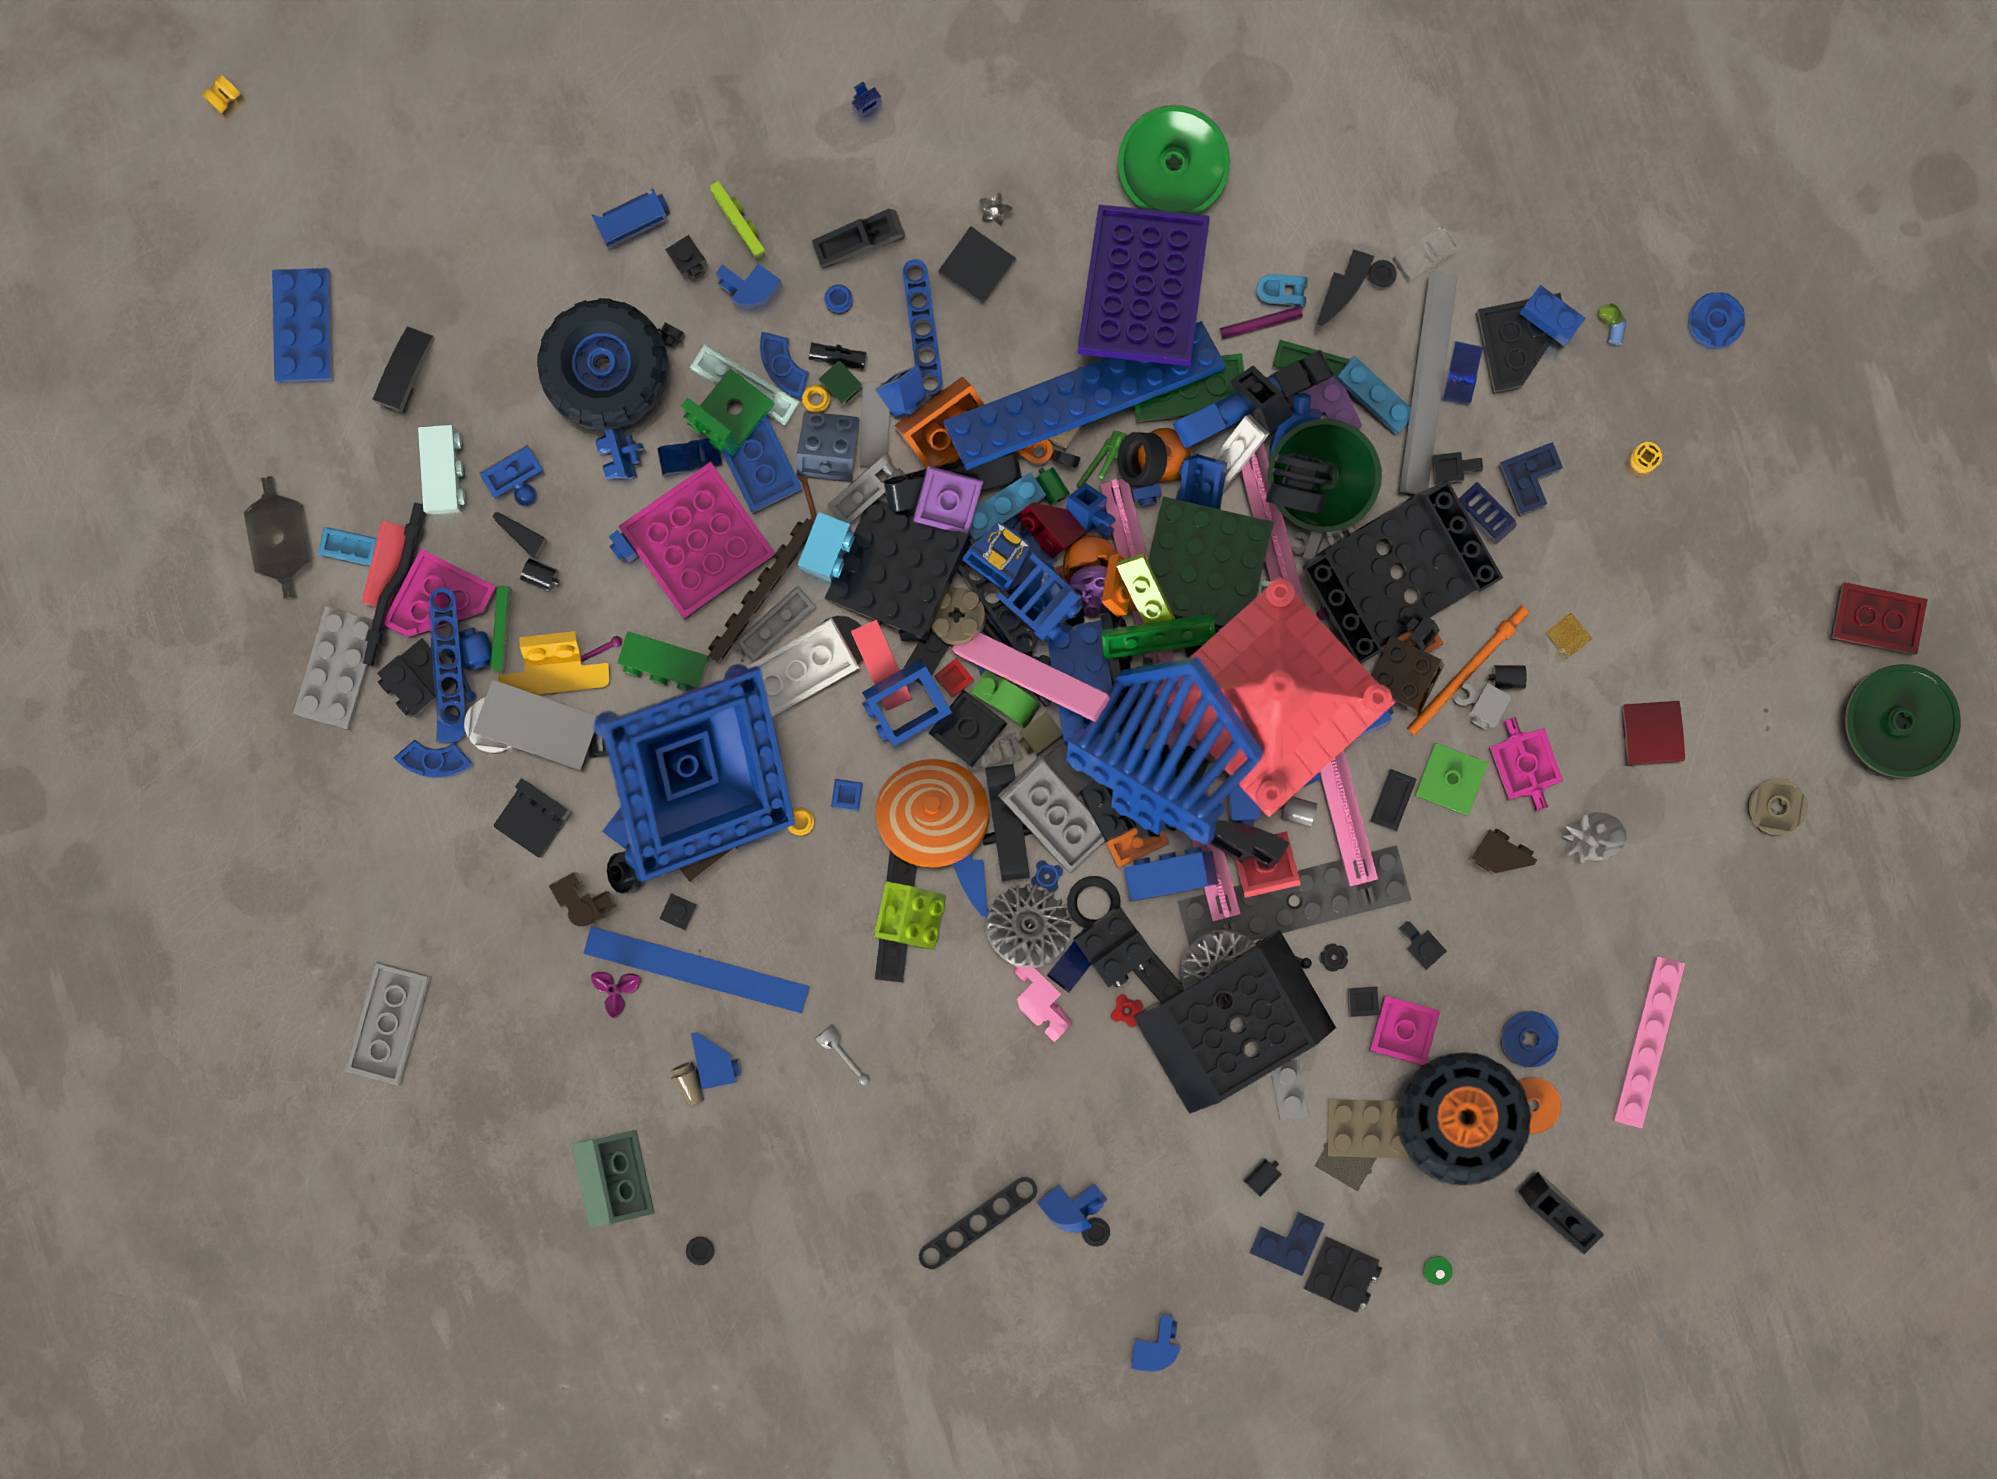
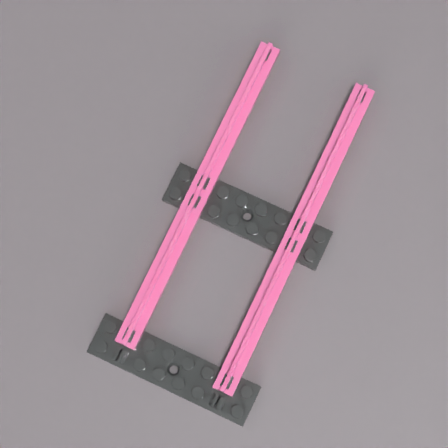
(1326, 891)

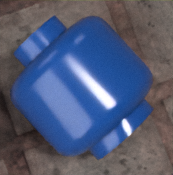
(474, 648)

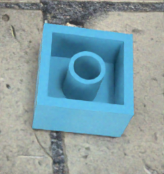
(826, 547)

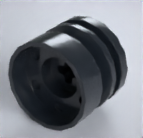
(1299, 483)

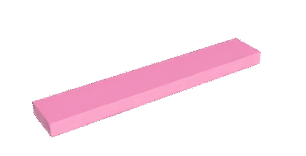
(1034, 675)

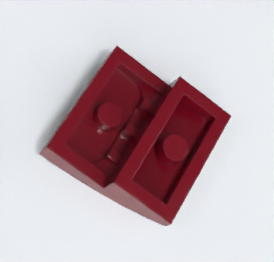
(1653, 732)

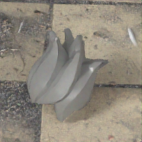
(1596, 836)

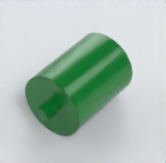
(1052, 486)

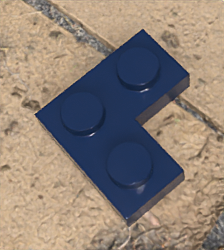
(1523, 474)
(1289, 1252)

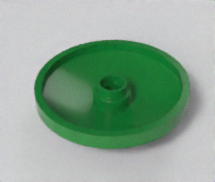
(1174, 160)

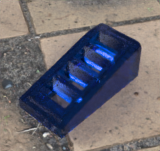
(1502, 531)

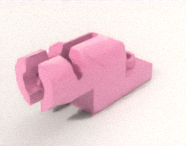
(1038, 1003)

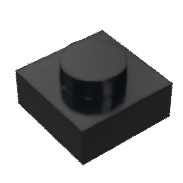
(678, 911)
(1363, 1001)

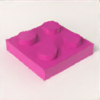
(1405, 1030)

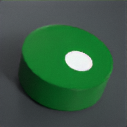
(1438, 1270)

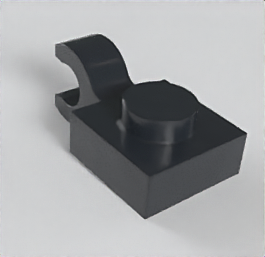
(1452, 467)
(1424, 947)

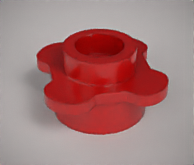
(1122, 1003)

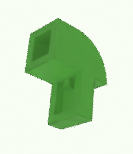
(1006, 698)

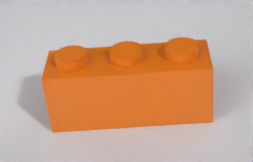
(925, 427)

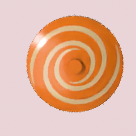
(932, 813)

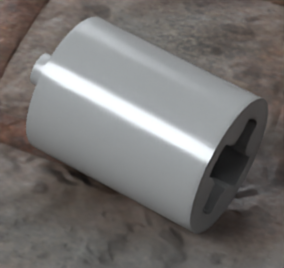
(1299, 811)

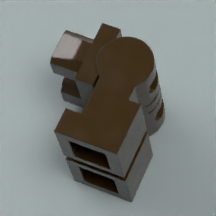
(581, 909)

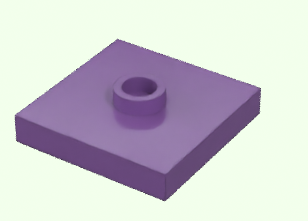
(947, 500)

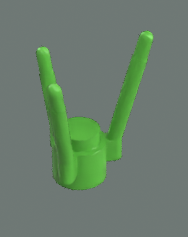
(1110, 447)

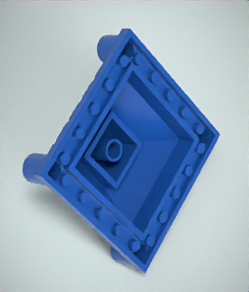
(697, 773)

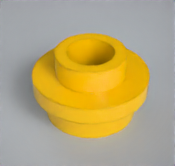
(813, 390)

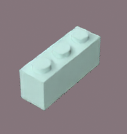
(441, 469)

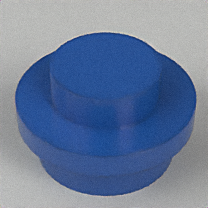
(838, 298)

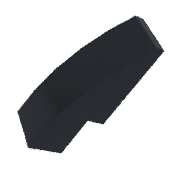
(858, 237)
(1344, 287)
(403, 369)
(1245, 840)

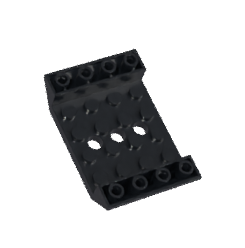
(1439, 557)
(1195, 1034)

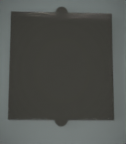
(1348, 1170)

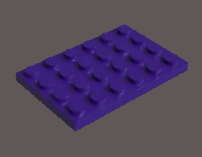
(1144, 285)

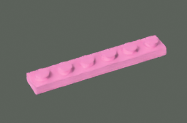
(1649, 1042)

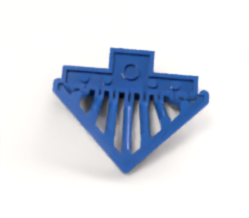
(1138, 783)

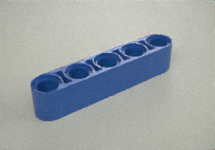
(922, 315)
(451, 644)

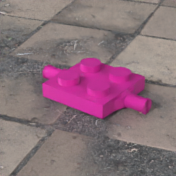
(1526, 763)

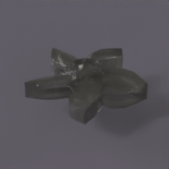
(994, 208)

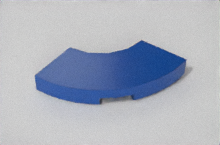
(781, 367)
(433, 762)

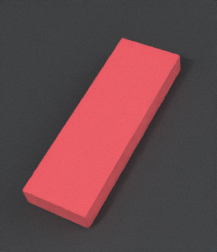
(384, 561)

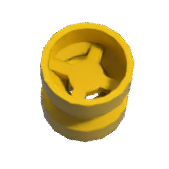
(215, 98)
(1643, 461)

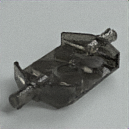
(291, 555)

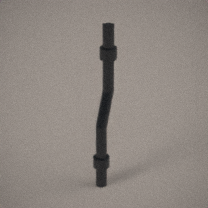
(375, 635)

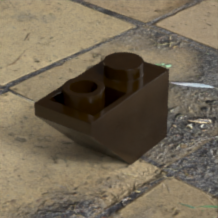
(1498, 855)

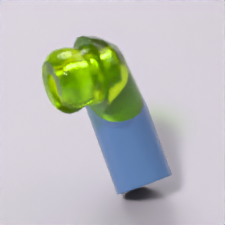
(1617, 321)

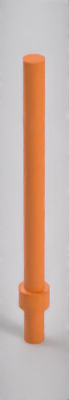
(1505, 630)

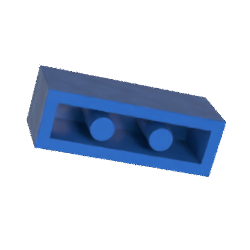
(1171, 874)

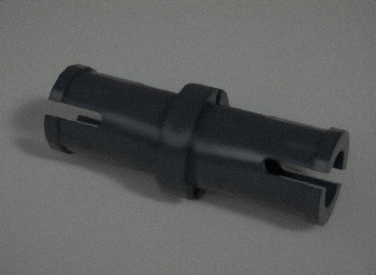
(836, 353)

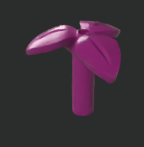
(604, 983)

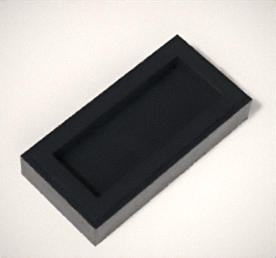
(1393, 800)

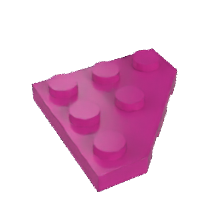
(428, 572)

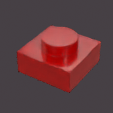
(954, 677)

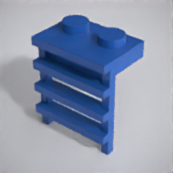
(1063, 605)

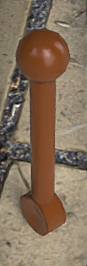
(808, 496)

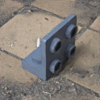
(827, 446)

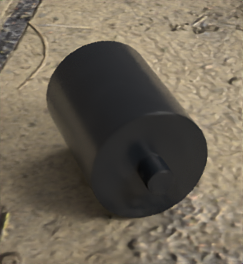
(539, 575)
(1509, 676)
(1263, 1176)

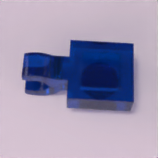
(865, 99)

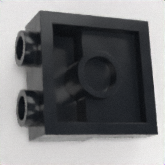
(412, 679)
(1114, 947)
(1342, 1275)

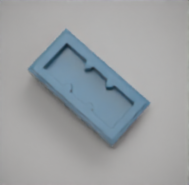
(347, 546)

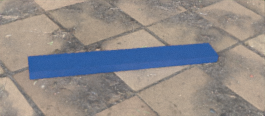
(696, 970)

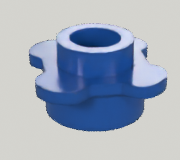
(1054, 872)

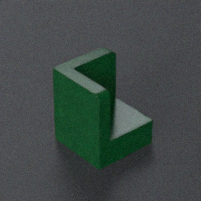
(841, 383)

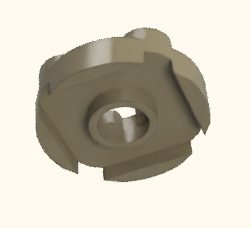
(968, 626)
(1764, 816)

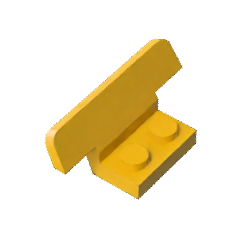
(555, 666)

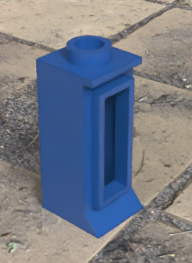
(631, 217)

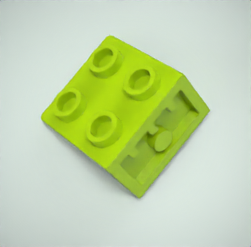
(910, 915)

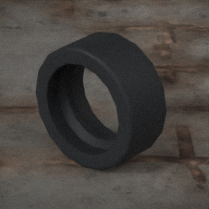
(1155, 459)
(1079, 887)

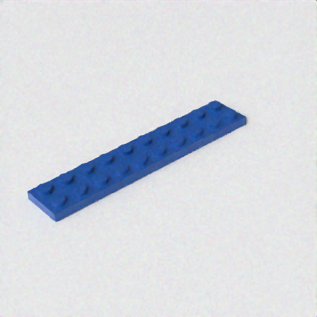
(1073, 401)

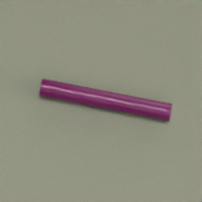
(1261, 322)

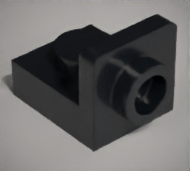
(687, 257)

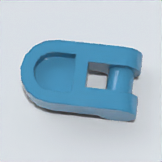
(1272, 289)

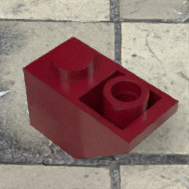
(1051, 527)

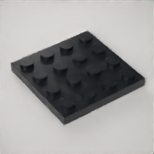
(897, 569)

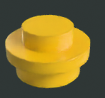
(803, 821)

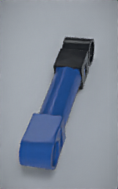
(1233, 409)

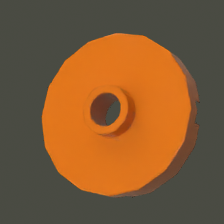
(1548, 1103)

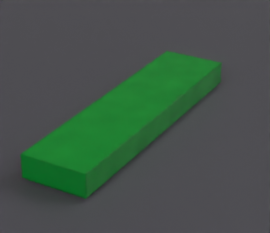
(1157, 636)

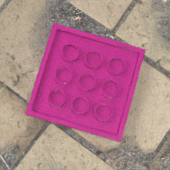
(697, 540)

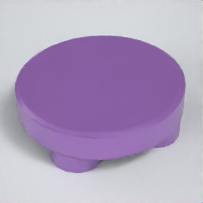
(1090, 584)

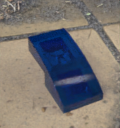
(1463, 371)
(687, 456)
(1070, 967)

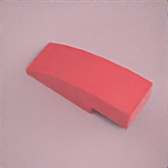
(879, 660)

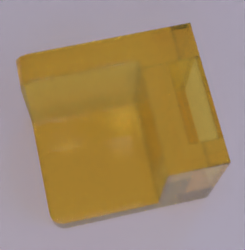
(1569, 635)

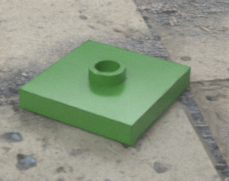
(1451, 779)

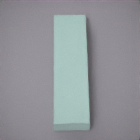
(714, 366)

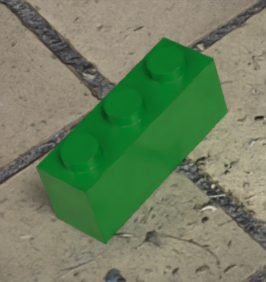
(663, 662)

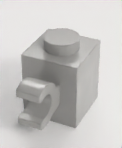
(1487, 706)

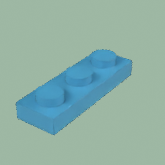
(1374, 394)
(1005, 505)

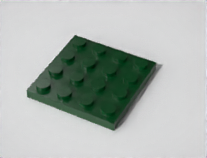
(1207, 559)

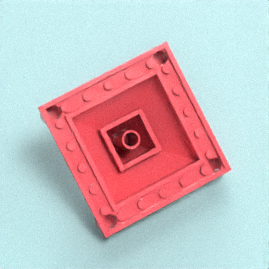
(1291, 690)

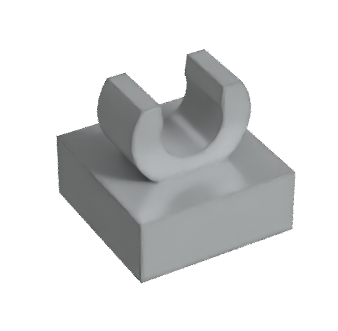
(1311, 545)

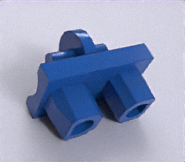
(623, 452)

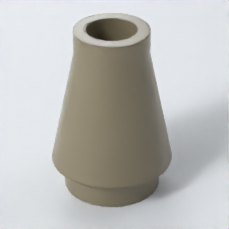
(687, 1081)

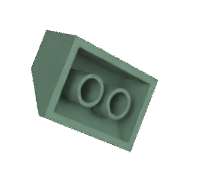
(612, 1179)

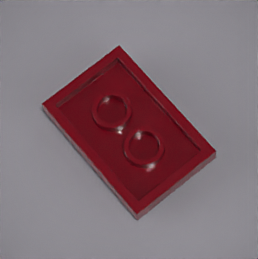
(1879, 618)

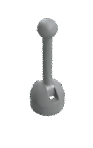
(830, 1039)

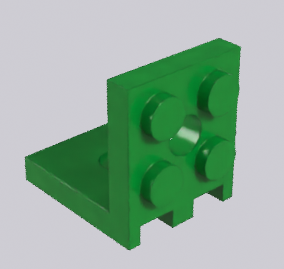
(721, 427)

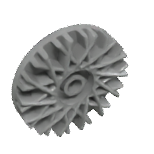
(1032, 909)
(1211, 953)

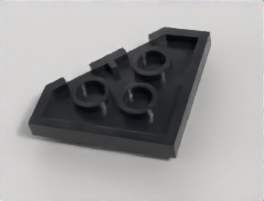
(1511, 344)

